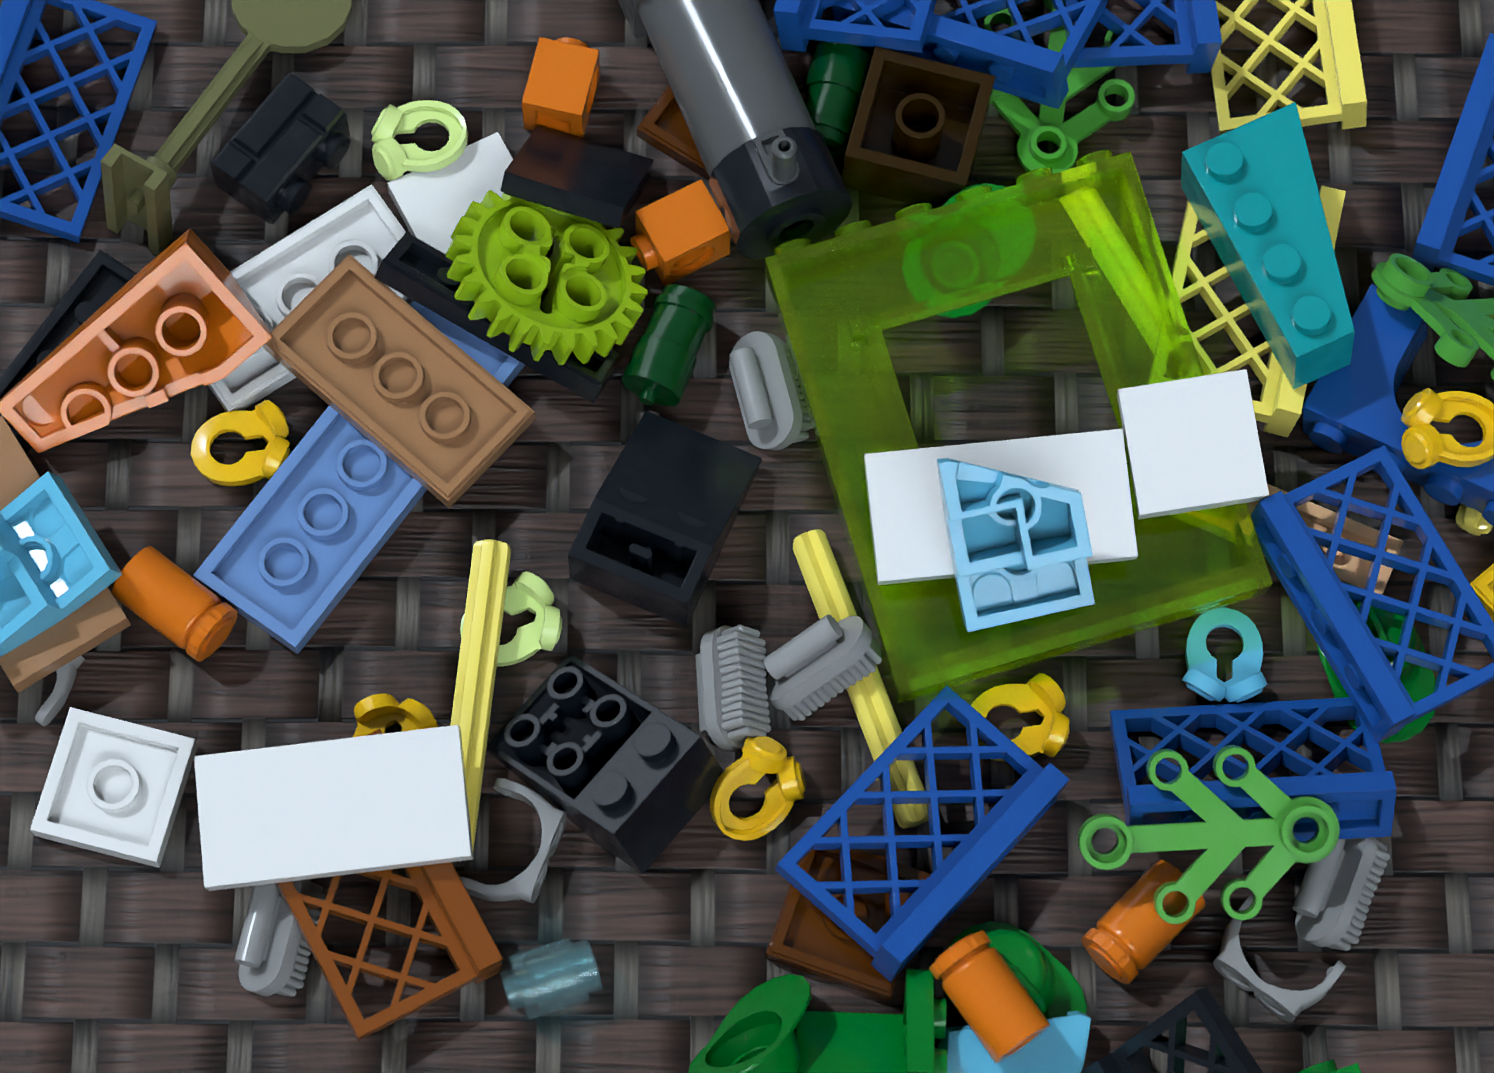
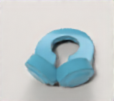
(1202, 667)

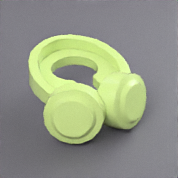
(395, 159)
(530, 594)

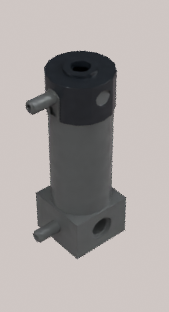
(746, 120)

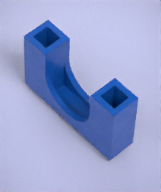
(1359, 412)

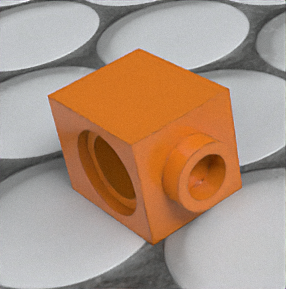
(561, 86)
(680, 233)

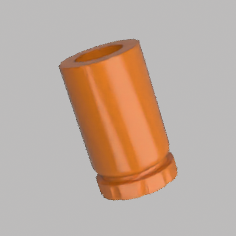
(174, 603)
(1132, 931)
(989, 996)

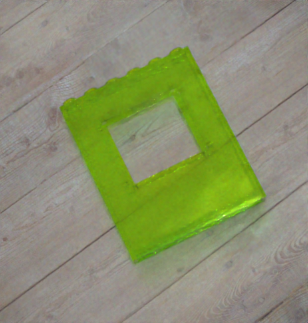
(940, 259)

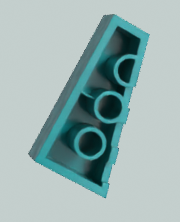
(1272, 235)

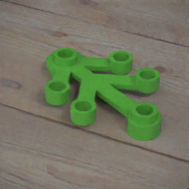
(1050, 122)
(1437, 299)
(1220, 834)

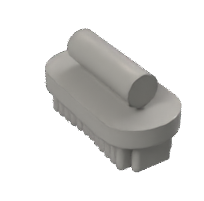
(768, 391)
(820, 665)
(732, 686)
(1338, 893)
(271, 944)

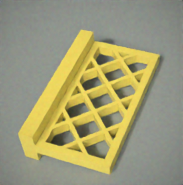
(1338, 55)
(1278, 403)

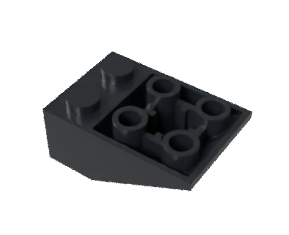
(662, 518)
(608, 761)

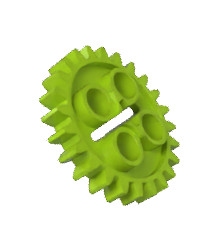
(504, 270)

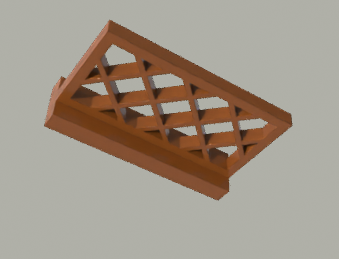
(450, 912)

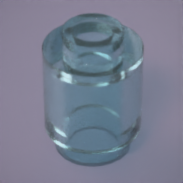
(551, 977)

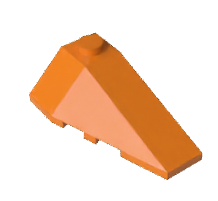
(155, 338)

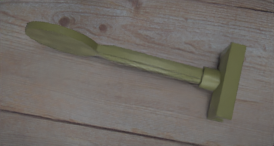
(141, 187)

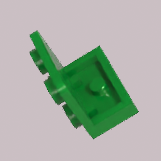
(878, 1041)

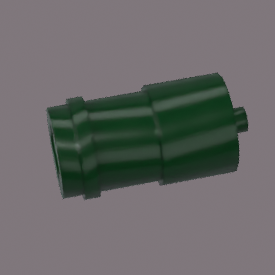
(835, 90)
(669, 346)

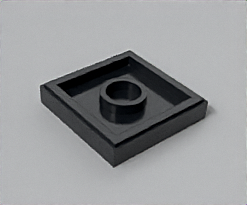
(577, 176)

